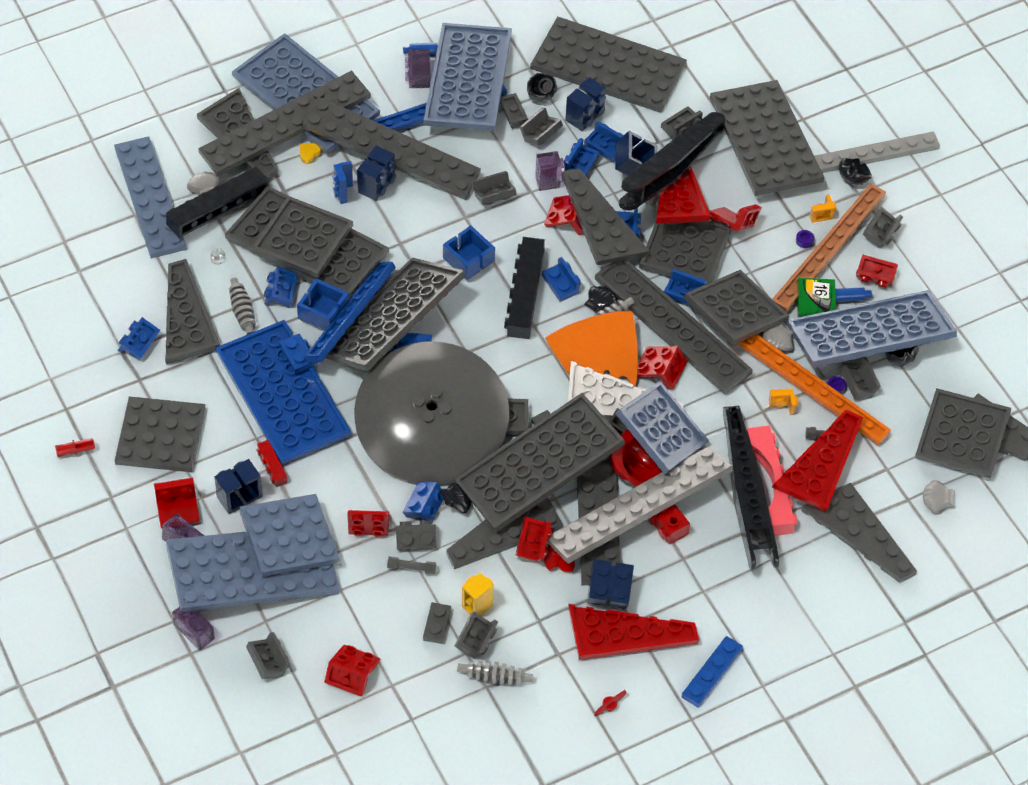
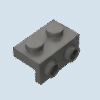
(681, 121)
(540, 127)
(493, 188)
(882, 227)
(860, 378)
(416, 536)
(476, 635)
(268, 657)

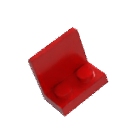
(562, 213)
(743, 219)
(662, 362)
(177, 498)
(368, 523)
(351, 669)

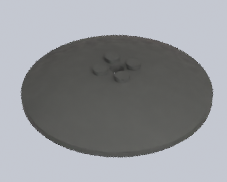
(424, 443)

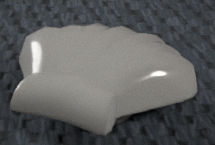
(203, 182)
(779, 337)
(938, 496)

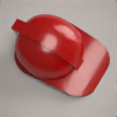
(633, 462)

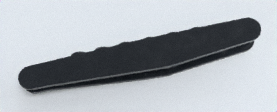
(670, 162)
(748, 488)

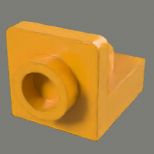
(824, 211)
(782, 398)

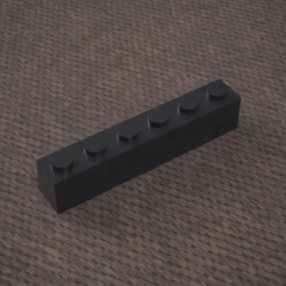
(216, 202)
(525, 288)

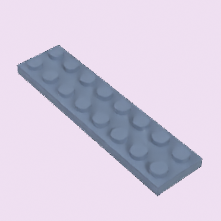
(148, 195)

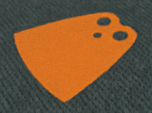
(600, 344)

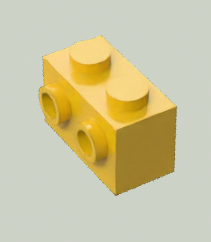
(477, 594)

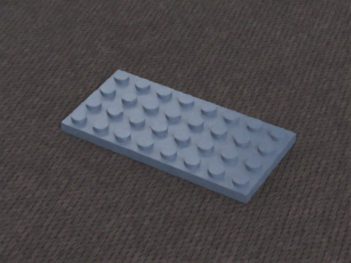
(287, 72)
(468, 77)
(871, 328)
(224, 573)

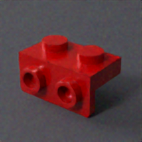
(876, 270)
(533, 539)

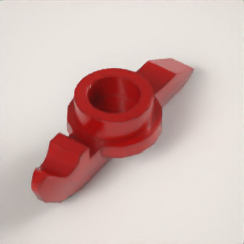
(610, 703)

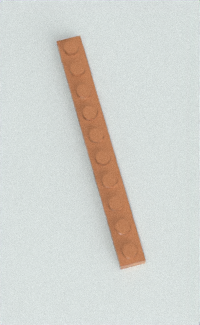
(830, 244)

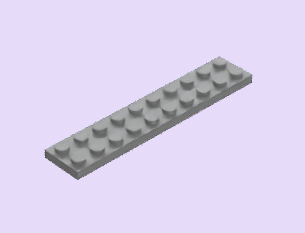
(639, 504)

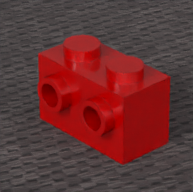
(670, 524)

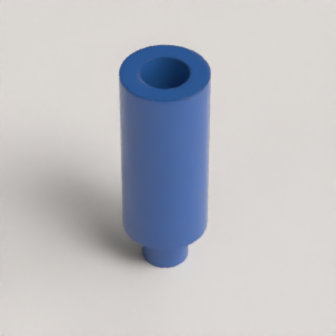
(432, 47)
(852, 294)

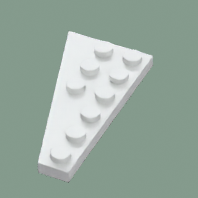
(602, 390)

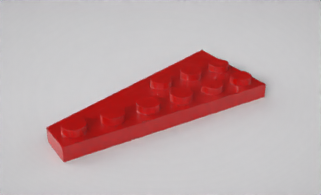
(682, 202)
(820, 466)
(619, 632)

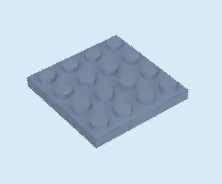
(662, 427)
(288, 535)

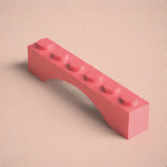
(765, 452)

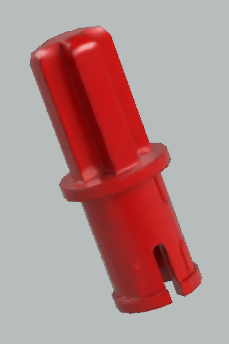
(74, 447)

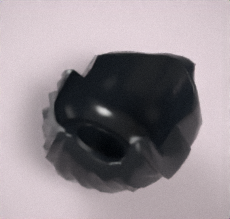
(541, 87)
(853, 171)
(902, 356)

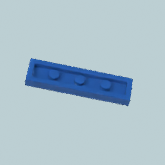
(712, 671)

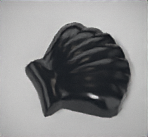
(599, 298)
(456, 498)

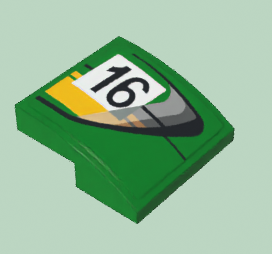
(815, 296)

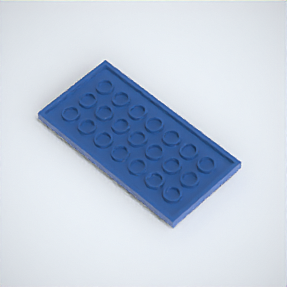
(287, 406)

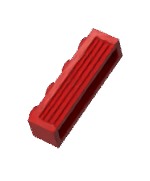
(272, 463)

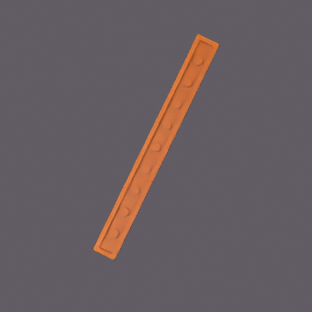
(813, 386)

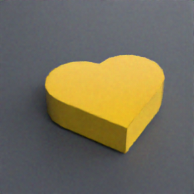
(309, 152)

